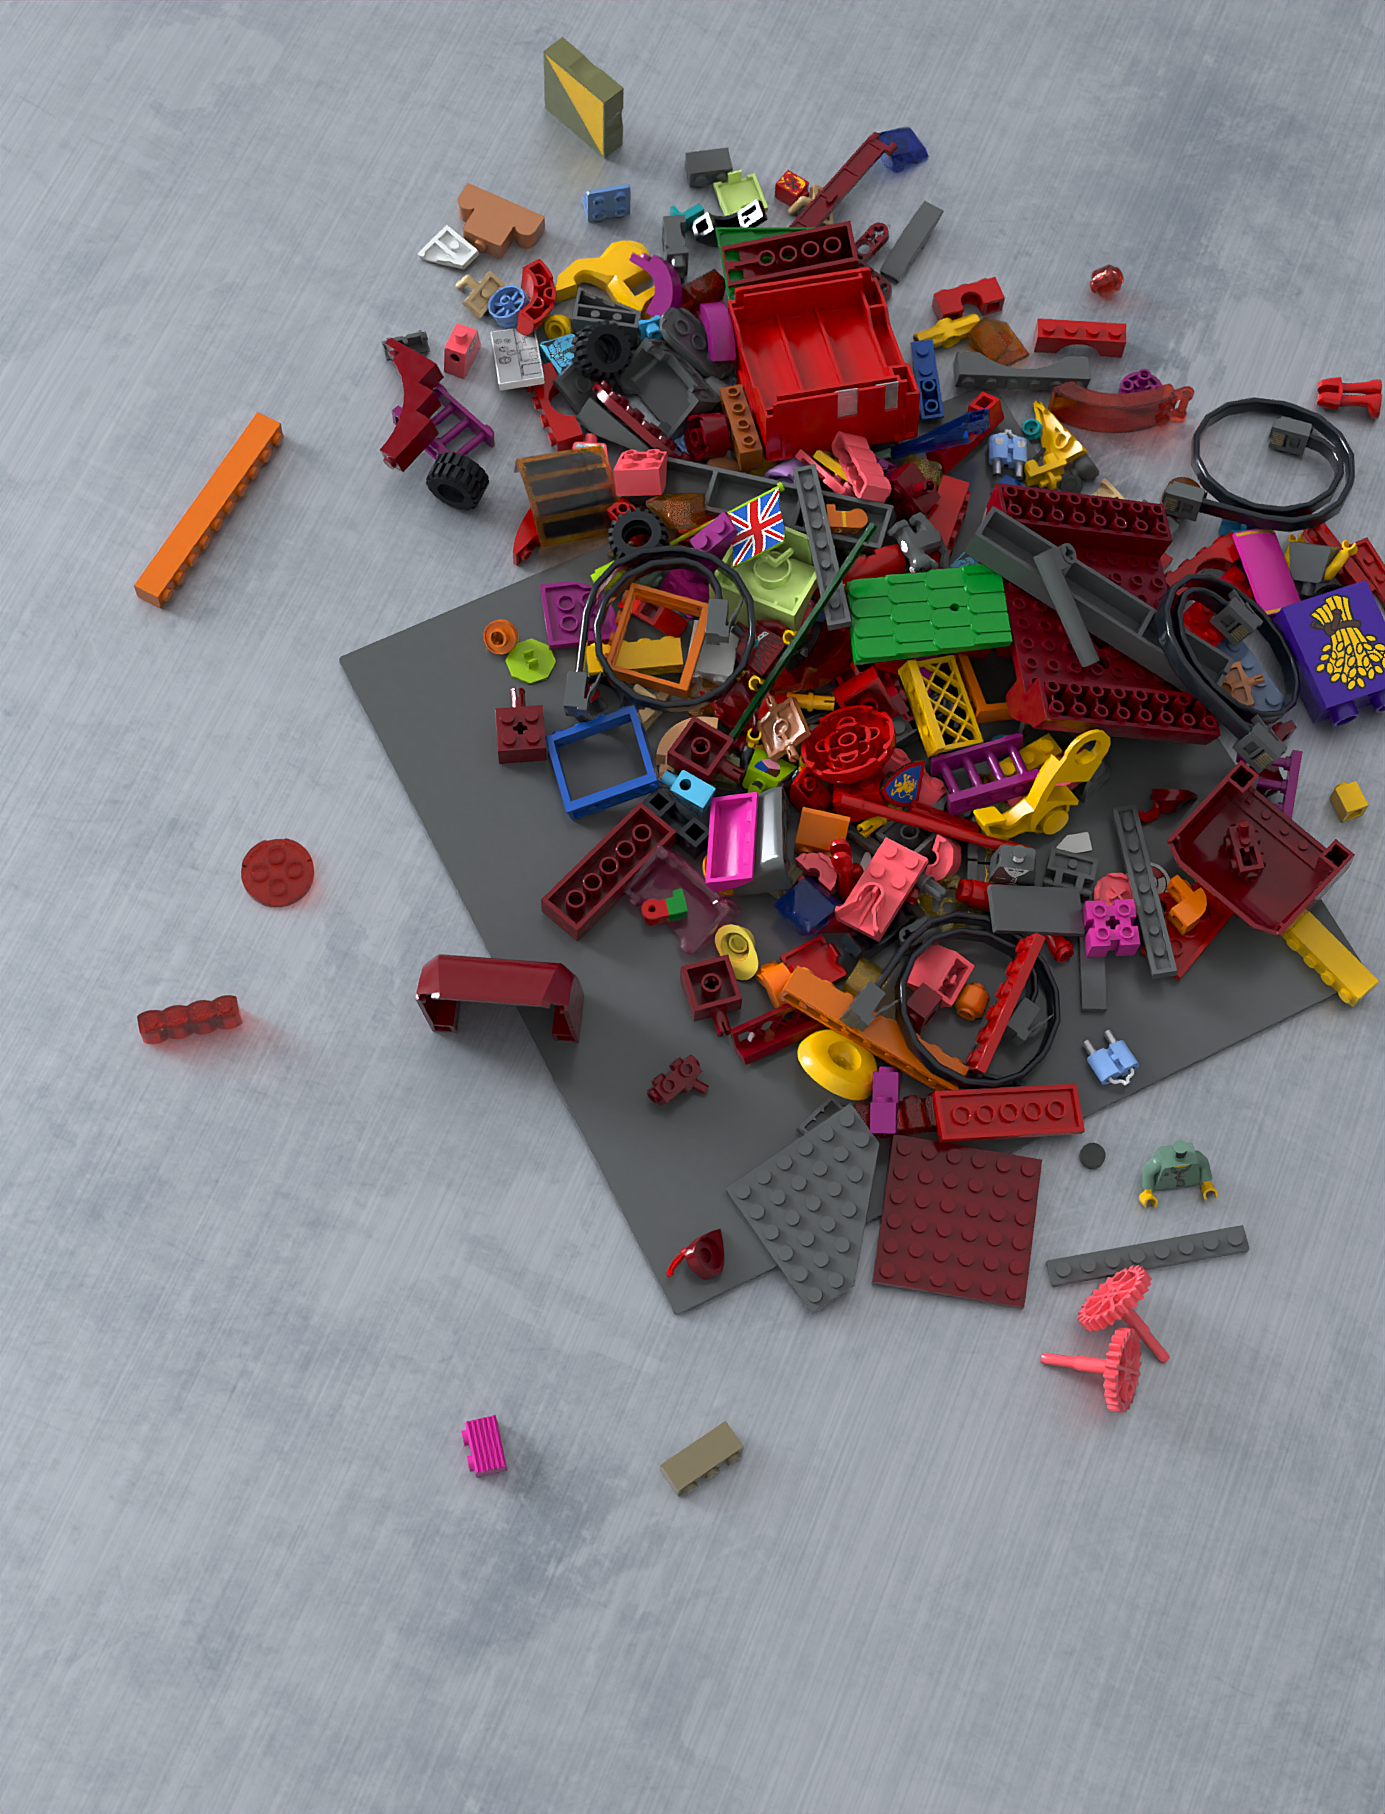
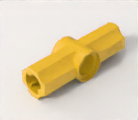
(948, 331)

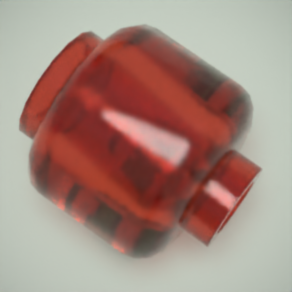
(1106, 280)

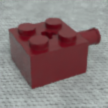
(910, 491)
(520, 731)
(704, 752)
(713, 1003)

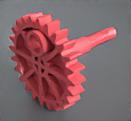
(1115, 1301)
(1119, 1368)

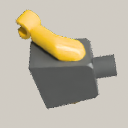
(1315, 562)

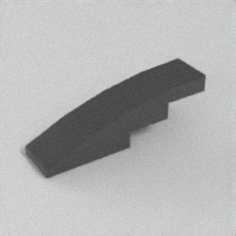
(911, 241)

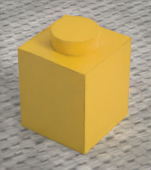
(1348, 801)

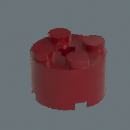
(707, 436)

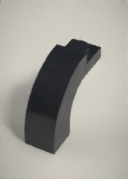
(861, 945)

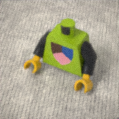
(764, 773)

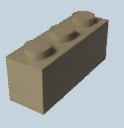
(702, 1459)

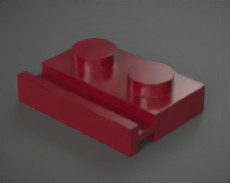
(897, 696)

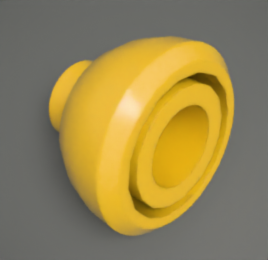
(557, 326)

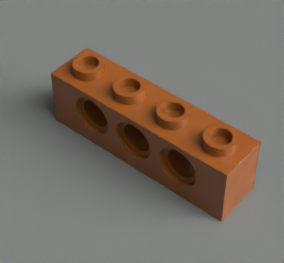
(741, 428)

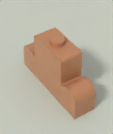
(496, 222)

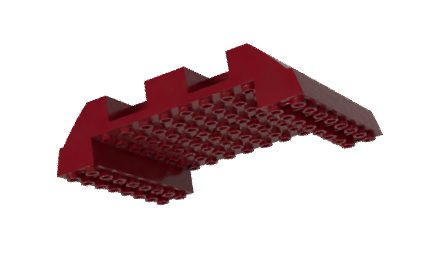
(1052, 688)

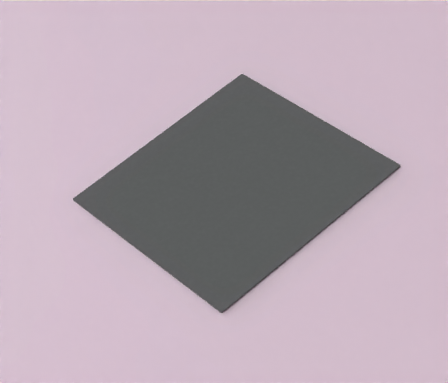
(512, 841)

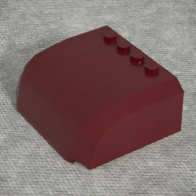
(1296, 863)
(457, 978)

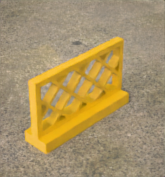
(922, 705)

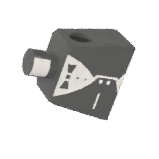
(1013, 865)

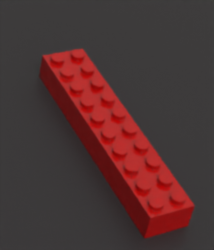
(947, 518)

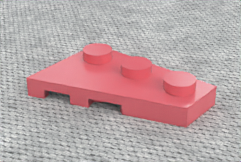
(829, 477)

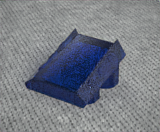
(909, 148)
(808, 906)

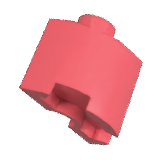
(948, 858)
(820, 867)

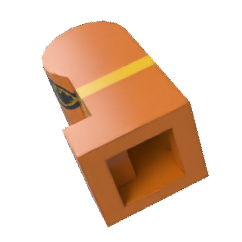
(845, 521)

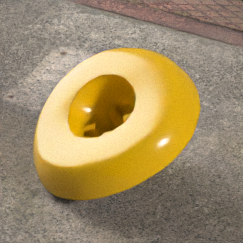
(838, 1064)

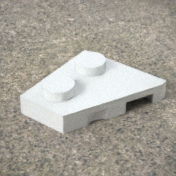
(449, 250)

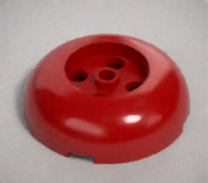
(849, 744)

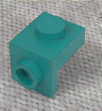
(690, 215)

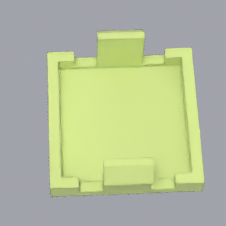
(738, 192)

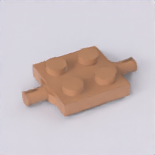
(1239, 685)
(783, 728)

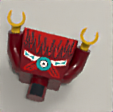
(770, 640)

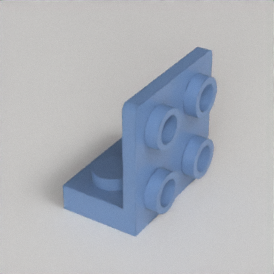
(607, 202)

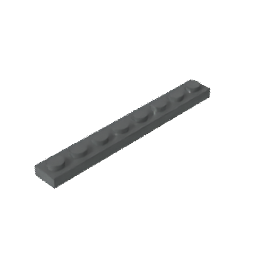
(821, 544)
(1144, 892)
(1148, 1255)

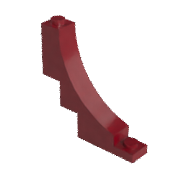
(414, 427)

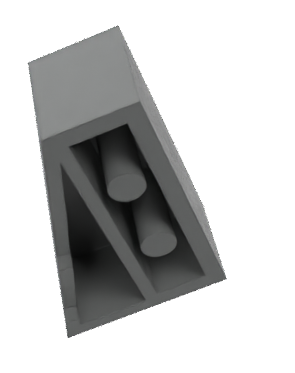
(592, 309)

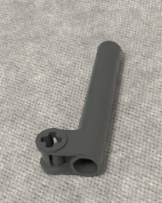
(1050, 567)

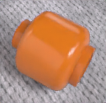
(972, 1001)

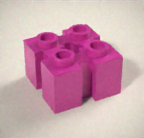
(1118, 917)

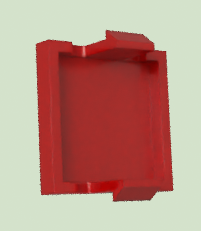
(817, 957)

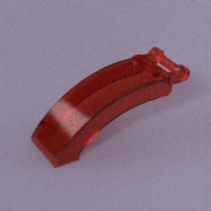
(1119, 412)
(825, 662)

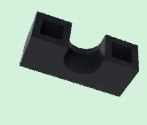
(690, 834)

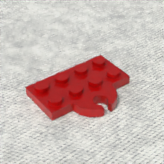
(1193, 943)

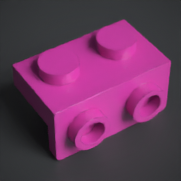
(686, 584)

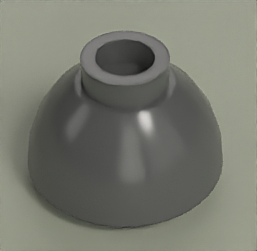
(1084, 467)

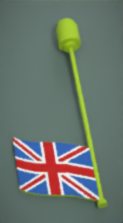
(758, 527)

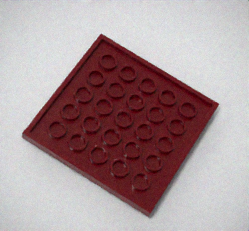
(957, 1221)

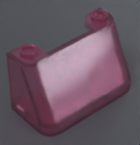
(707, 910)

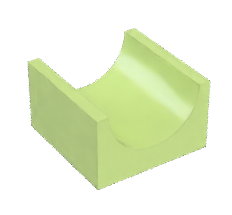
(776, 591)

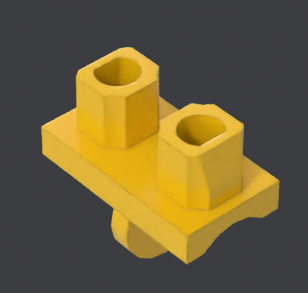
(1045, 475)

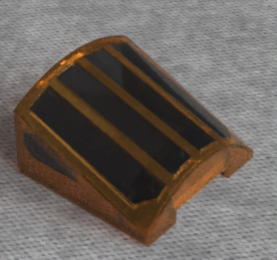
(569, 496)

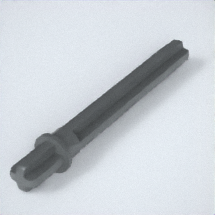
(926, 883)

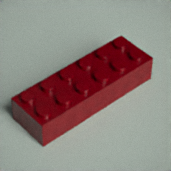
(605, 871)

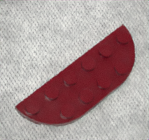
(635, 420)

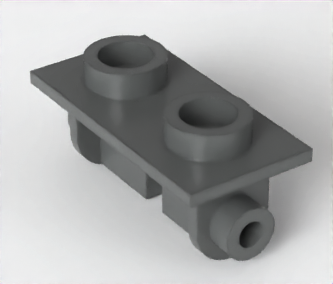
(415, 341)

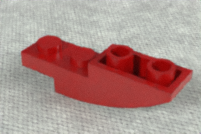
(526, 539)

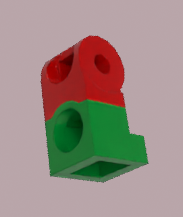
(665, 910)

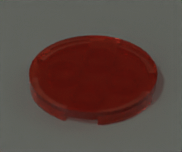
(277, 872)

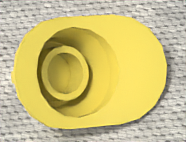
(740, 947)

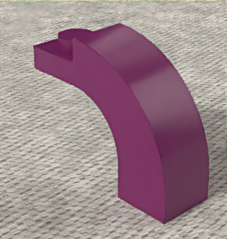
(666, 280)
(718, 330)

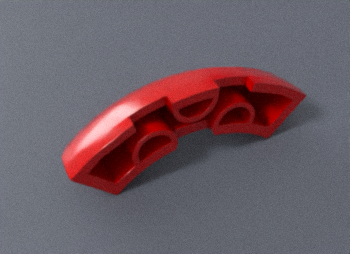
(540, 288)
(885, 561)

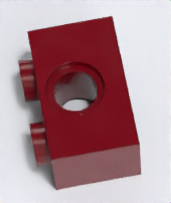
(923, 1007)

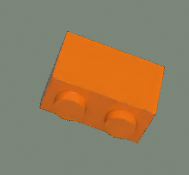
(818, 830)

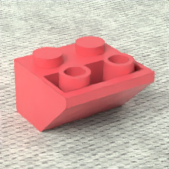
(641, 473)
(942, 971)

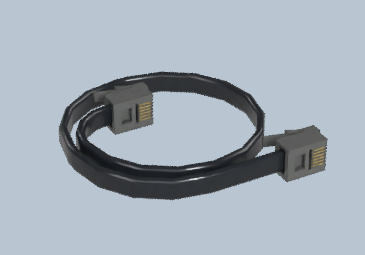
(1287, 435)
(1236, 619)
(577, 684)
(861, 1008)

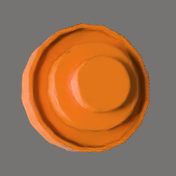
(500, 636)

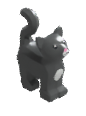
(920, 543)

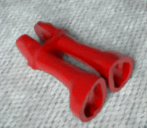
(847, 871)

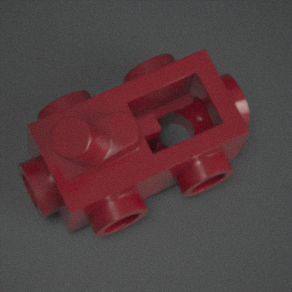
(1243, 845)
(680, 1077)

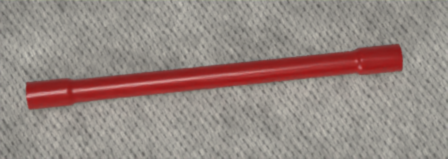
(861, 805)

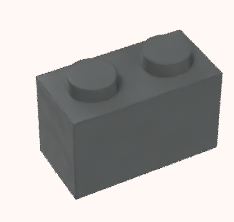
(708, 166)

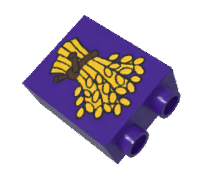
(1337, 652)

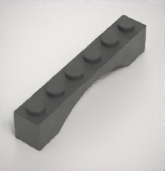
(978, 371)

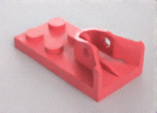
(881, 889)

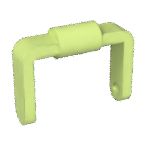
(766, 557)

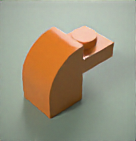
(1190, 904)
(773, 978)

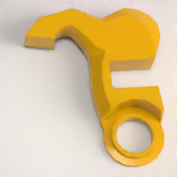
(612, 274)
(1048, 805)

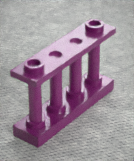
(467, 419)
(1286, 786)
(990, 793)

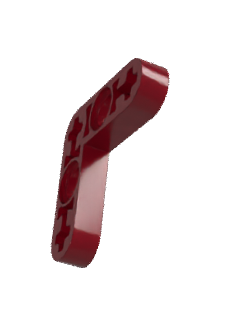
(866, 239)

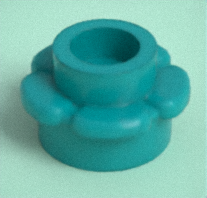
(1032, 424)

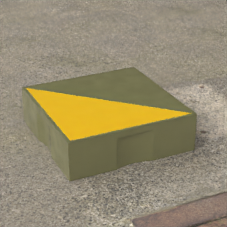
(583, 97)

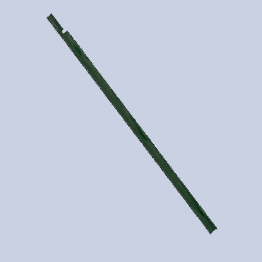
(866, 537)

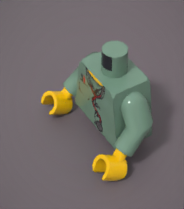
(1175, 1167)

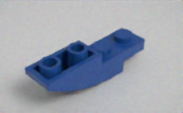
(927, 379)

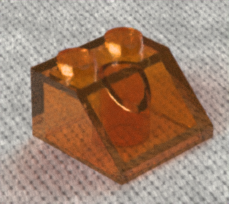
(997, 341)
(679, 510)

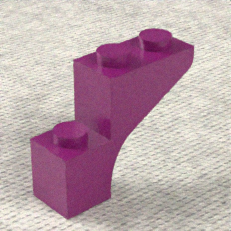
(715, 539)
(885, 1100)

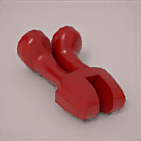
(1332, 395)

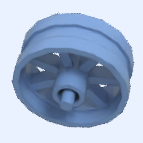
(506, 300)

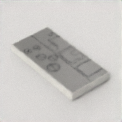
(516, 359)

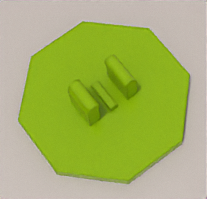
(530, 661)

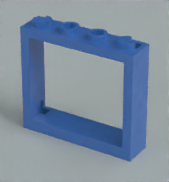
(616, 794)

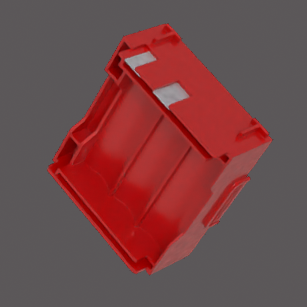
(821, 362)

